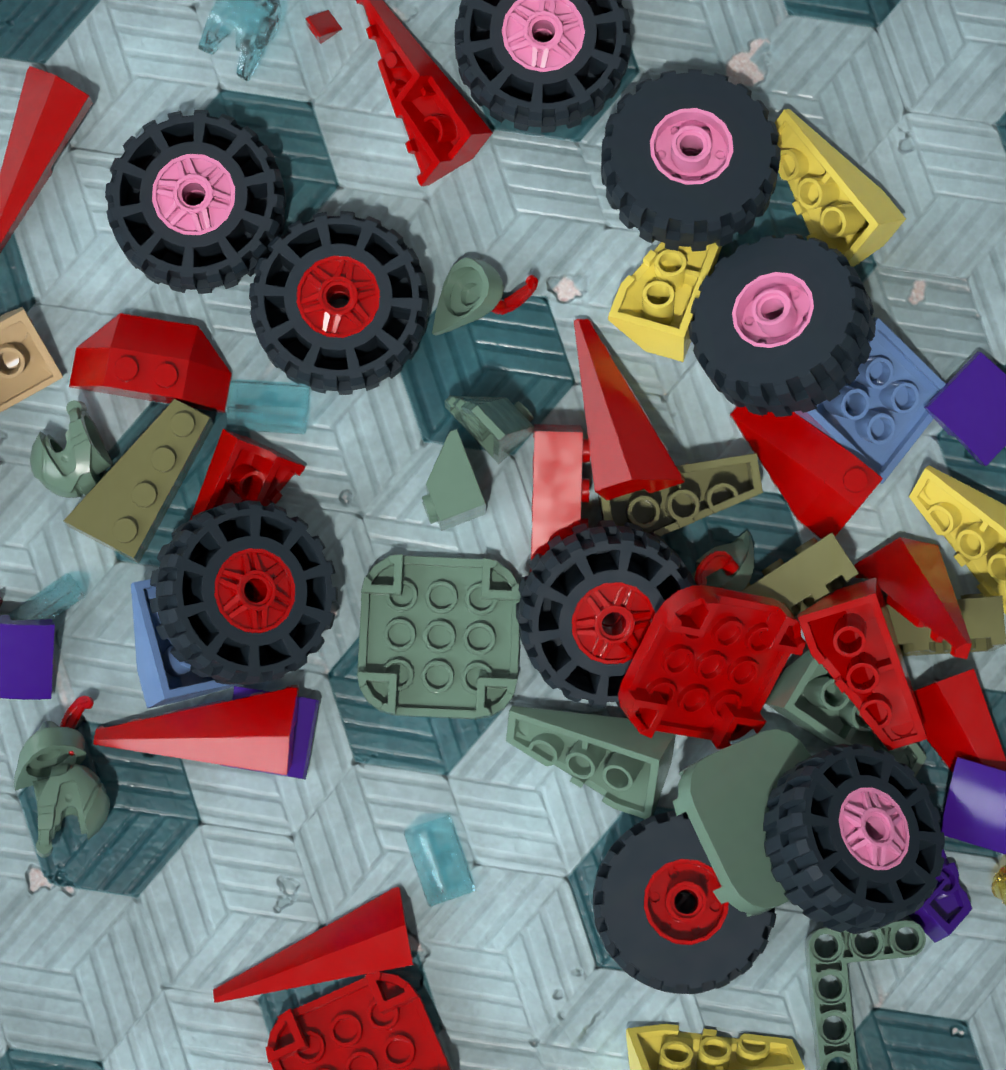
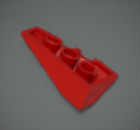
(809, 468)
(860, 650)

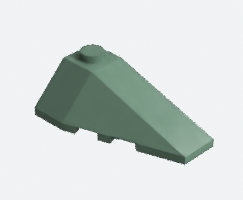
(492, 422)
(816, 704)
(598, 753)

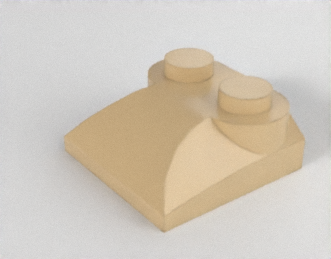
(24, 359)

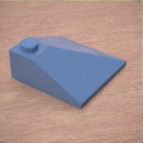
(883, 407)
(160, 673)

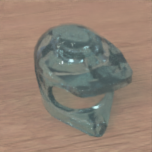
(255, 28)

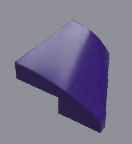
(946, 905)

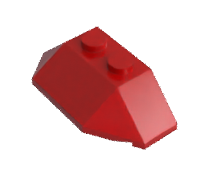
(152, 363)

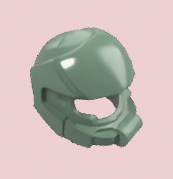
(79, 465)
(69, 792)

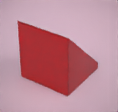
(323, 25)

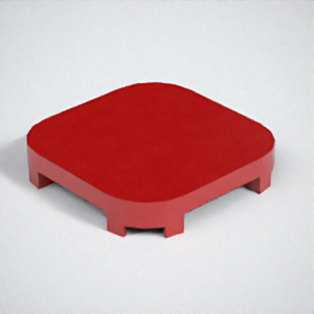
(709, 664)
(359, 1027)

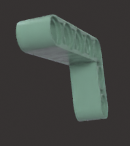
(836, 965)

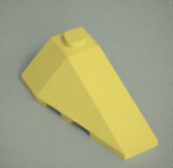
(833, 194)
(658, 299)
(971, 525)
(670, 1049)

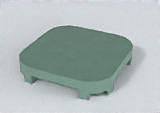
(438, 637)
(727, 808)

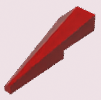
(437, 118)
(41, 128)
(620, 437)
(245, 472)
(919, 589)
(960, 721)
(234, 733)
(354, 945)

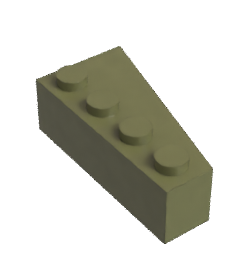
(142, 484)
(707, 490)
(808, 577)
(982, 619)

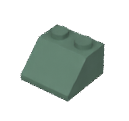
(452, 487)

